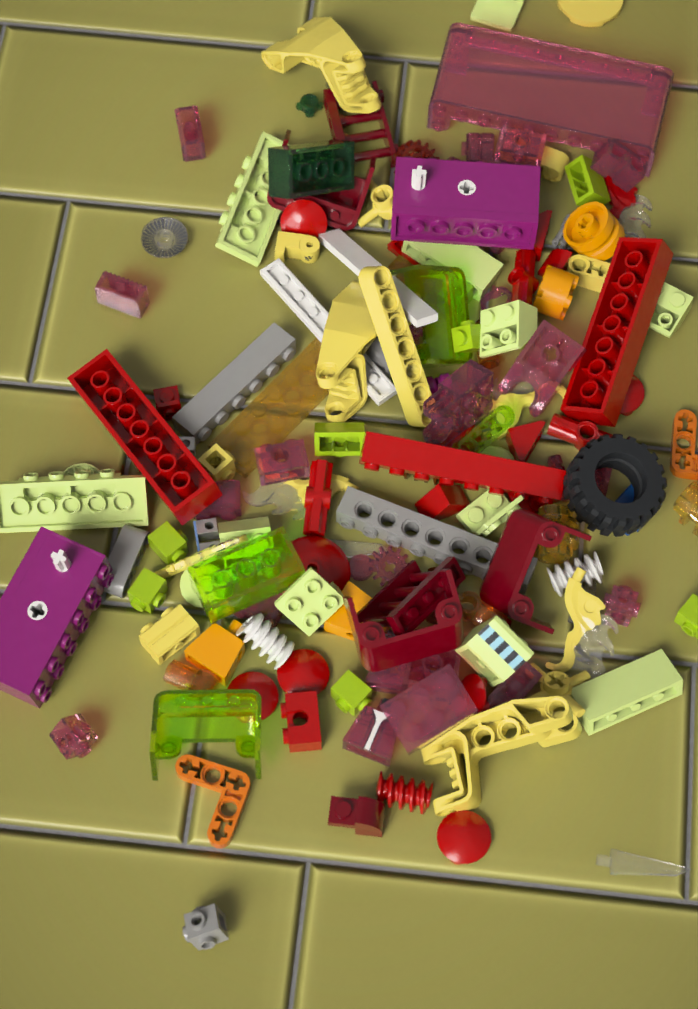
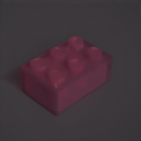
(429, 709)

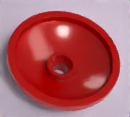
(325, 556)

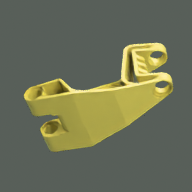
(328, 47)
(341, 358)
(534, 724)

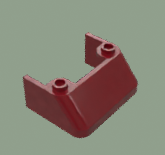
(341, 206)
(512, 559)
(379, 653)

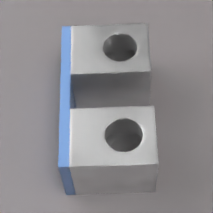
(202, 533)

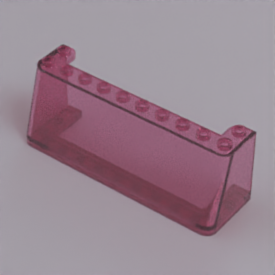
(549, 89)

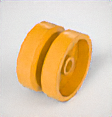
(593, 231)

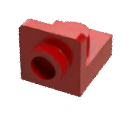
(167, 401)

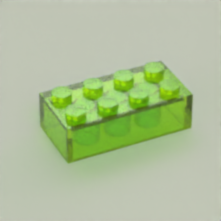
(246, 574)

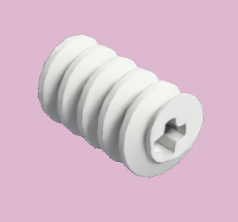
(560, 577)
(267, 639)

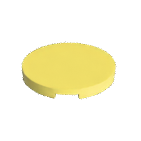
(590, 12)

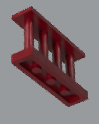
(338, 122)
(409, 597)

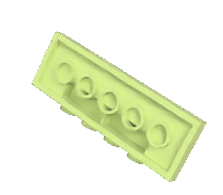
(250, 217)
(73, 501)

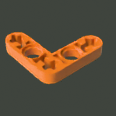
(690, 459)
(228, 794)

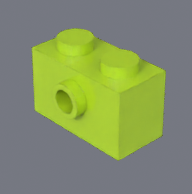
(585, 182)
(338, 438)

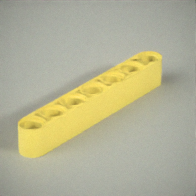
(396, 342)

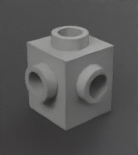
(205, 927)

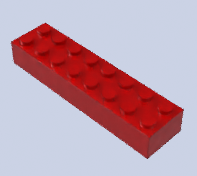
(617, 331)
(145, 437)

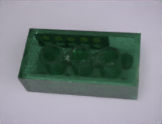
(310, 168)

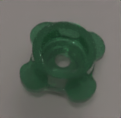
(306, 101)

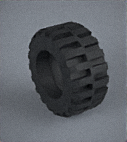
(635, 464)

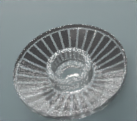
(162, 230)

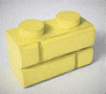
(169, 633)

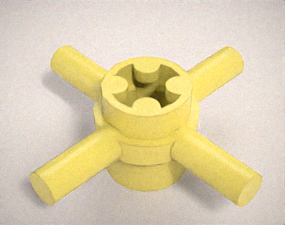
(382, 203)
(559, 684)

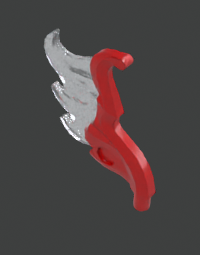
(628, 209)

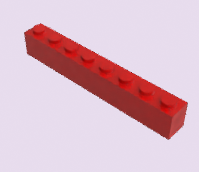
(461, 467)

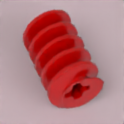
(404, 793)

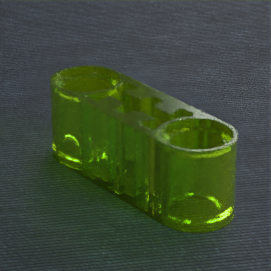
(487, 421)

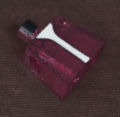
(371, 736)

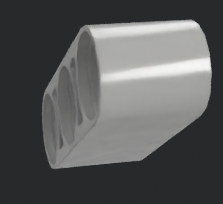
(125, 557)

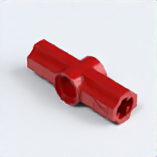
(523, 277)
(571, 430)
(318, 498)

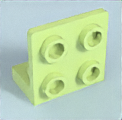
(497, 13)
(485, 513)
(310, 601)

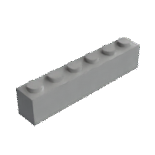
(235, 384)

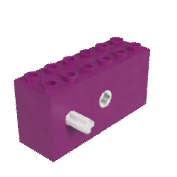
(465, 203)
(46, 612)

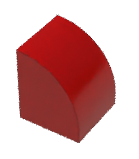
(557, 258)

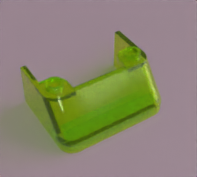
(446, 293)
(203, 718)

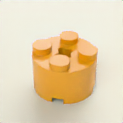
(555, 292)

